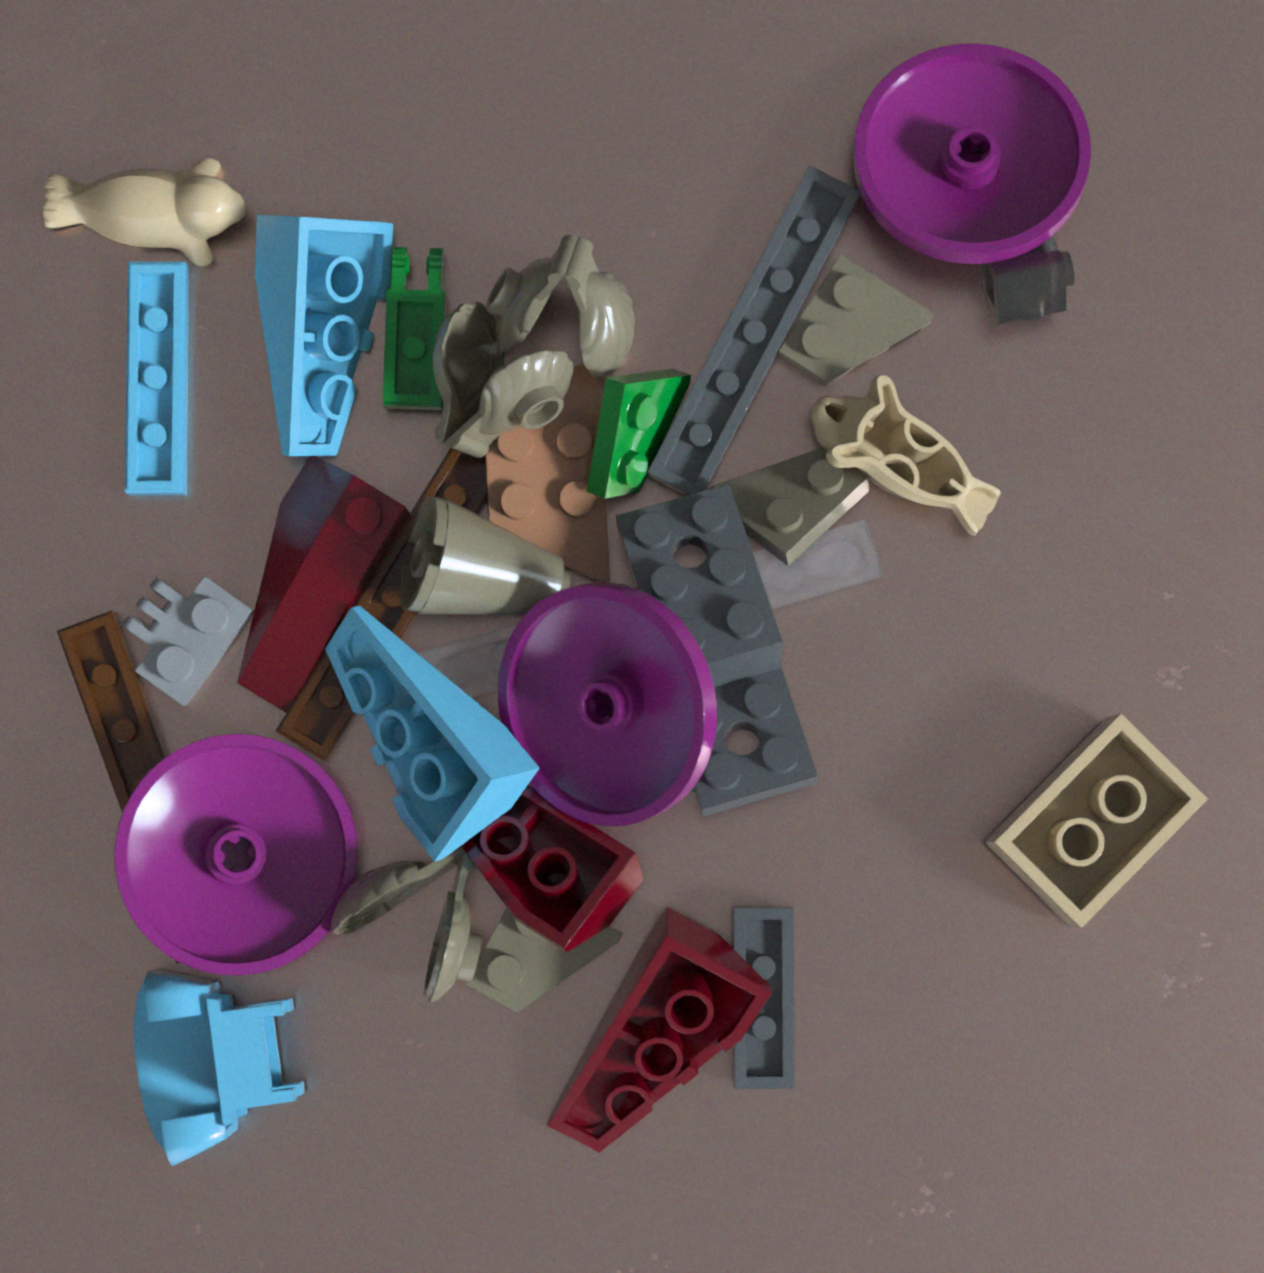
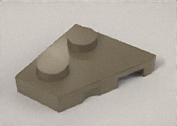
(850, 323)
(795, 501)
(524, 966)

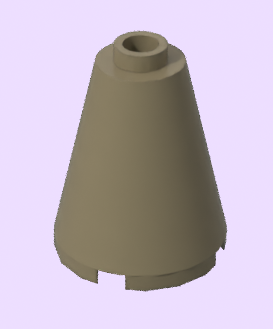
(474, 565)

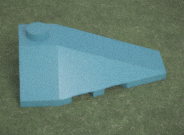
(316, 308)
(442, 748)

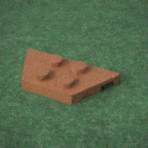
(542, 480)

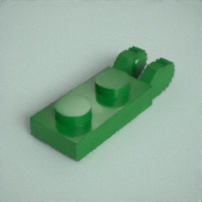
(411, 334)

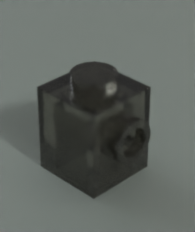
(1029, 283)

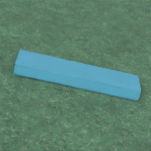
(157, 379)

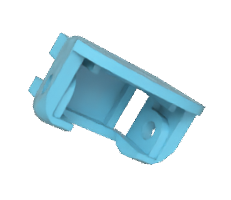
(204, 1060)

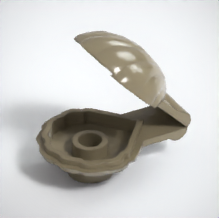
(602, 299)
(485, 395)
(382, 889)

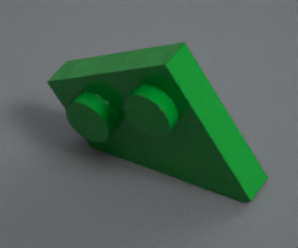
(632, 428)

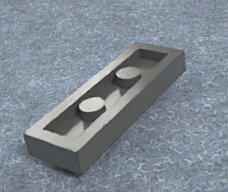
(767, 1050)

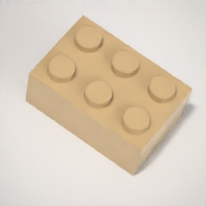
(1096, 820)

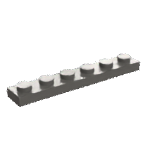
(754, 333)

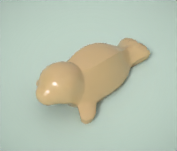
(149, 207)
(900, 453)

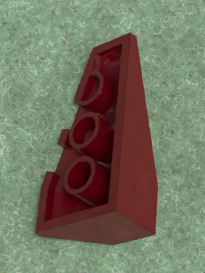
(318, 562)
(555, 870)
(669, 1017)

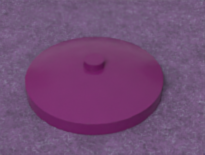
(971, 153)
(608, 703)
(235, 854)

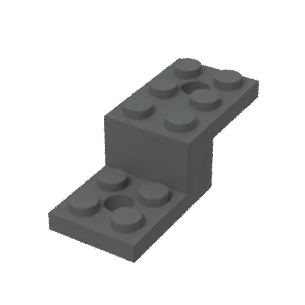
(736, 631)

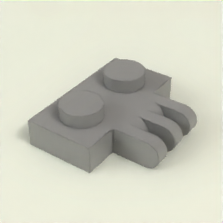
(187, 636)

